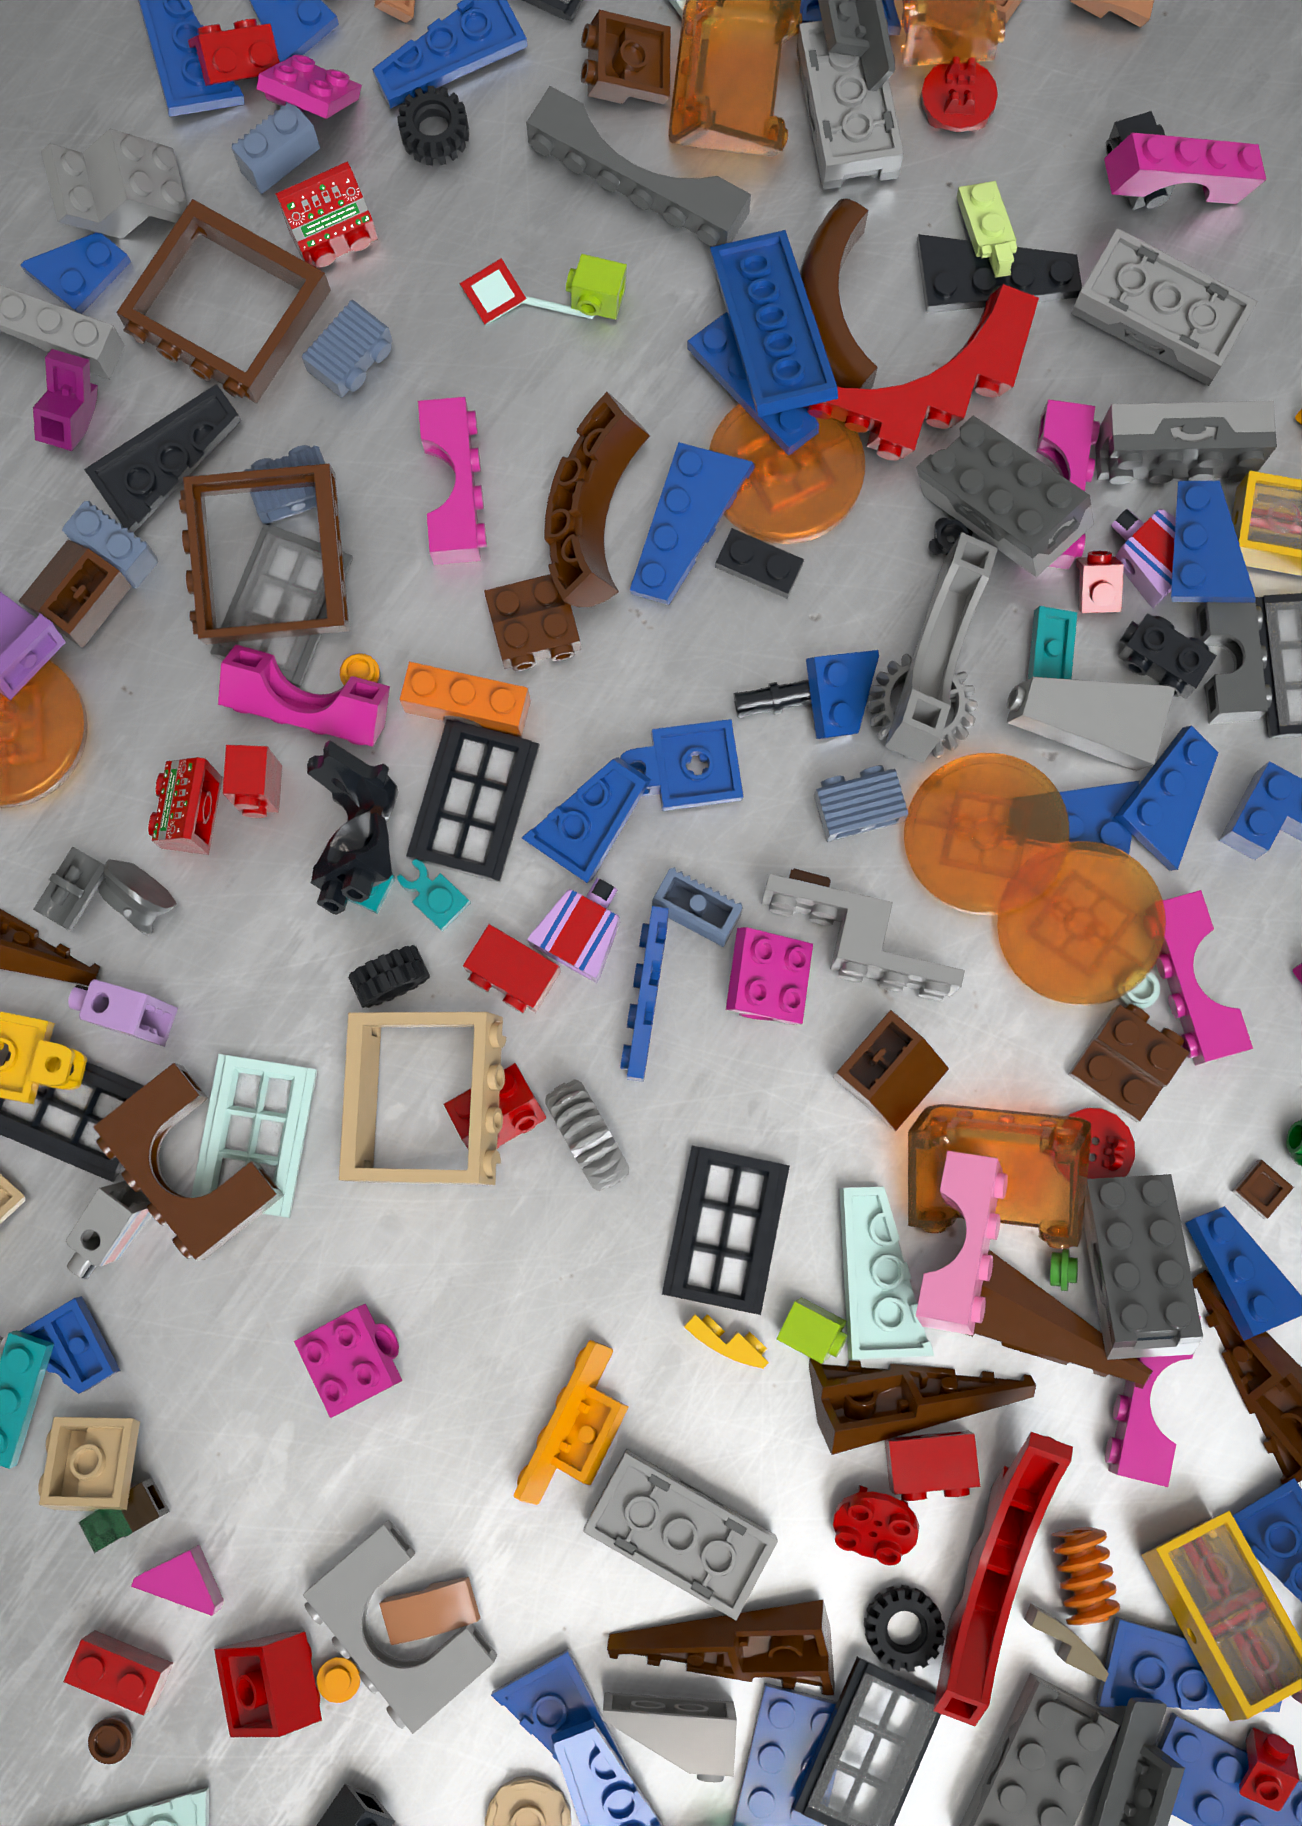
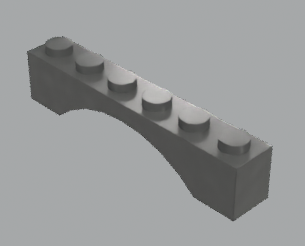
(702, 205)

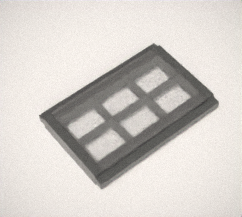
(279, 586)

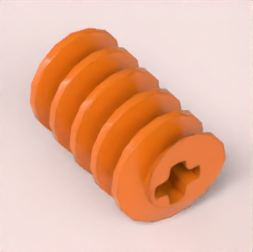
(1087, 1575)

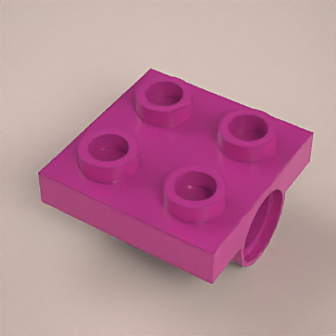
(308, 86)
(769, 976)
(350, 1359)

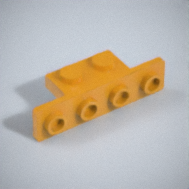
(578, 1429)

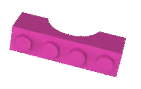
(1153, 162)
(1065, 440)
(454, 526)
(256, 686)
(1208, 1027)
(1139, 1446)

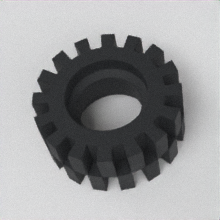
(427, 106)
(389, 976)
(923, 1647)

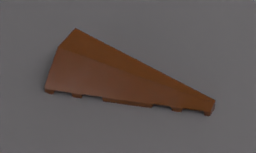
(28, 954)
(1041, 1326)
(1265, 1378)
(874, 1404)
(770, 1642)

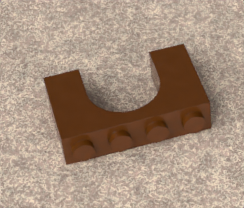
(135, 1137)

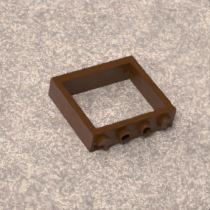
(204, 221)
(196, 544)

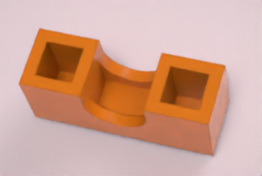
(444, 693)

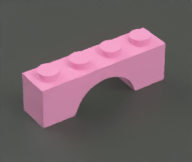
(952, 1294)

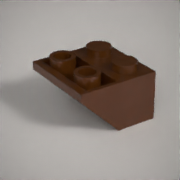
(76, 592)
(892, 1070)

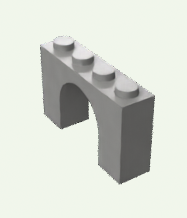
(411, 1687)

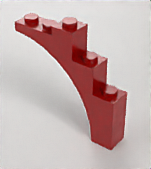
(985, 362)
(993, 1576)

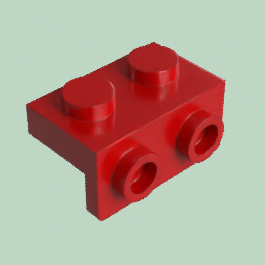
(235, 52)
(516, 1101)

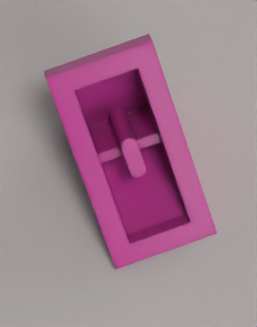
(183, 1580)

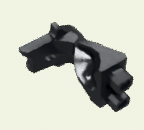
(359, 850)

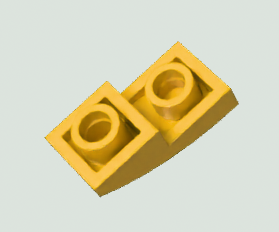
(738, 1348)

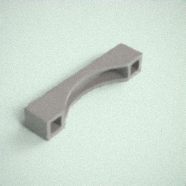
(60, 329)
(928, 684)

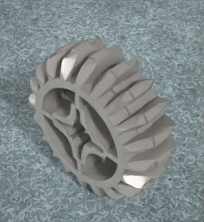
(958, 697)
(587, 1135)

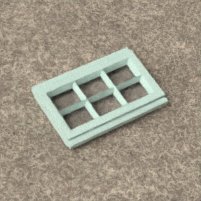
(256, 1116)

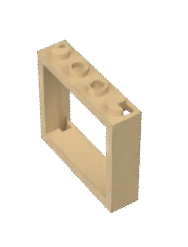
(362, 1091)

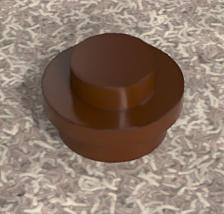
(110, 1740)

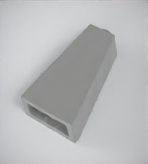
(1096, 717)

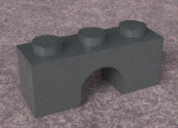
(1243, 693)

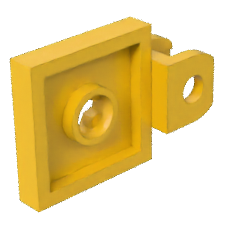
(35, 1059)

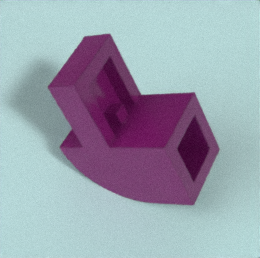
(69, 402)

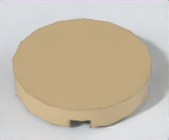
(528, 1803)

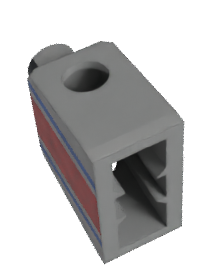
(107, 1227)

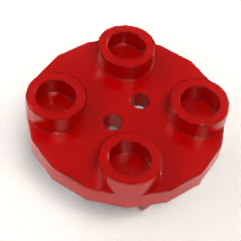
(956, 110)
(1115, 1144)
(875, 1526)

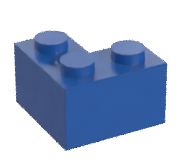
(1267, 806)

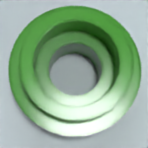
(1063, 1269)

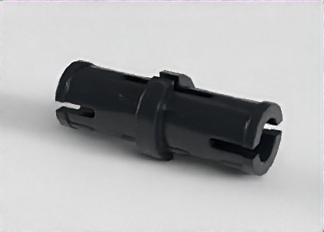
(772, 698)

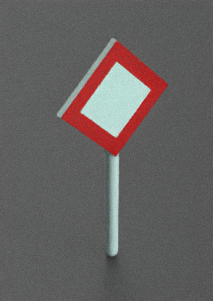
(496, 293)

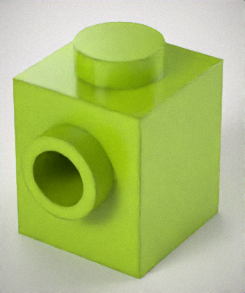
(597, 286)
(813, 1331)

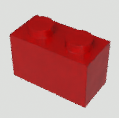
(252, 780)
(511, 969)
(932, 1464)
(118, 1672)

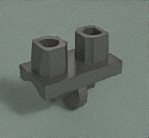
(71, 889)

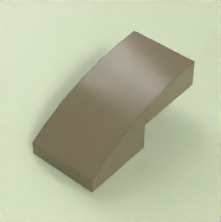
(1072, 1649)

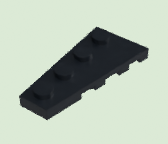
(961, 281)
(153, 463)

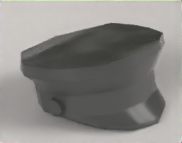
(134, 894)

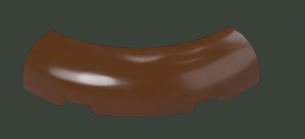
(820, 277)
(582, 498)

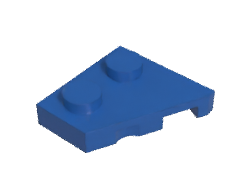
(78, 270)
(840, 691)
(79, 1348)

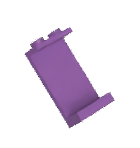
(24, 645)

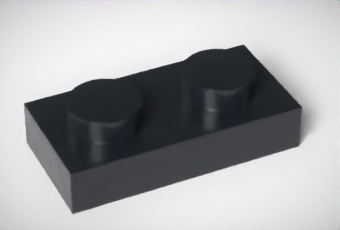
(759, 563)

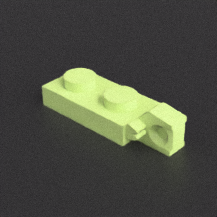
(988, 225)

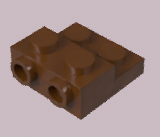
(626, 58)
(532, 623)
(1129, 1061)

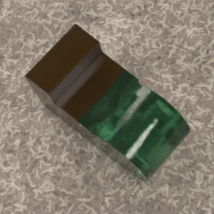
(110, 1525)

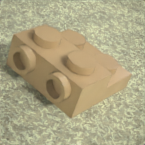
(88, 1463)

